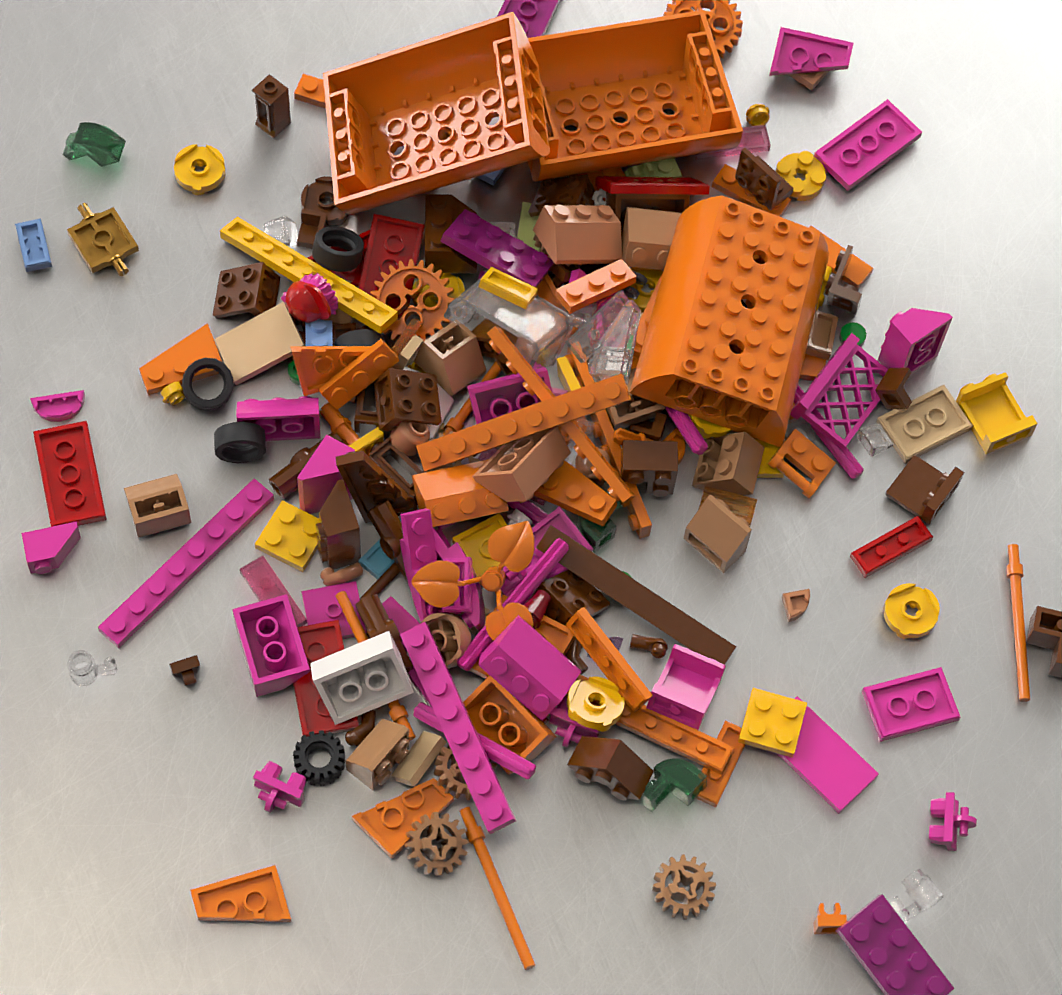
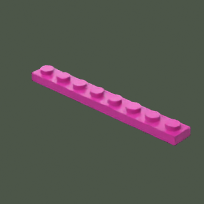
(185, 563)
(458, 728)

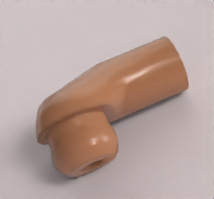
(341, 576)

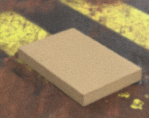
(259, 343)
(925, 424)

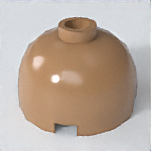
(450, 636)

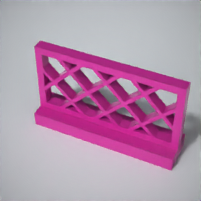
(823, 383)

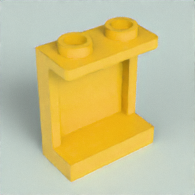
(994, 413)

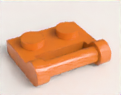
(804, 456)

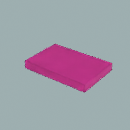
(910, 704)

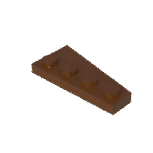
(372, 485)

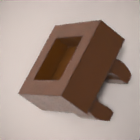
(562, 274)
(185, 668)

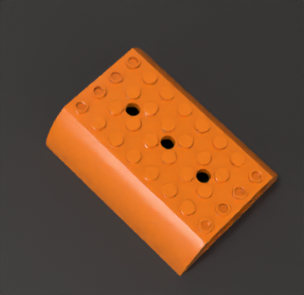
(635, 75)
(420, 95)
(714, 261)

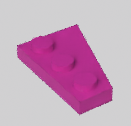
(808, 53)

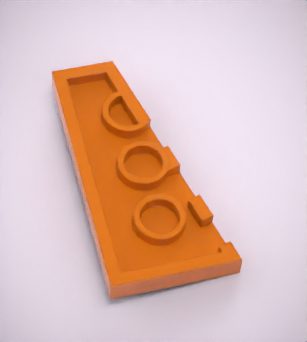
(577, 494)

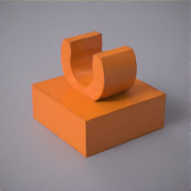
(828, 923)

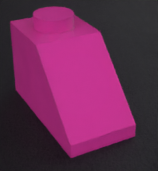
(49, 546)

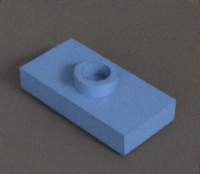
(33, 245)

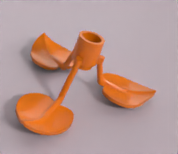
(510, 546)

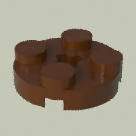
(317, 192)

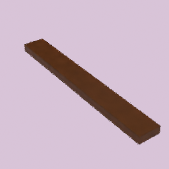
(639, 598)

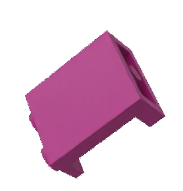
(686, 686)

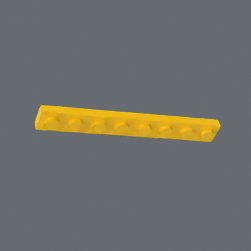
(295, 266)

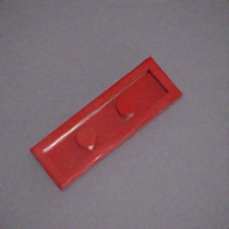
(891, 546)

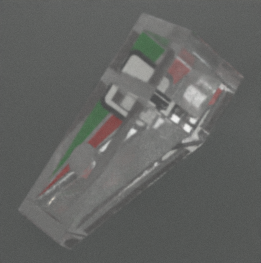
(616, 348)

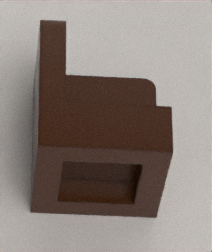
(311, 223)
(892, 390)
(652, 430)

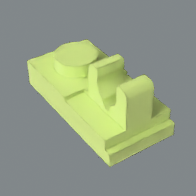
(660, 168)

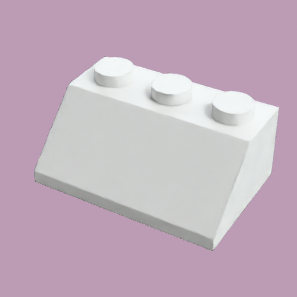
(361, 677)

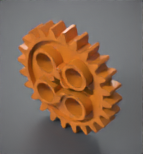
(721, 16)
(394, 286)

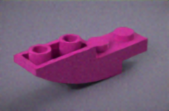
(418, 551)
(477, 617)

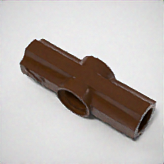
(285, 480)
(390, 530)
(378, 622)

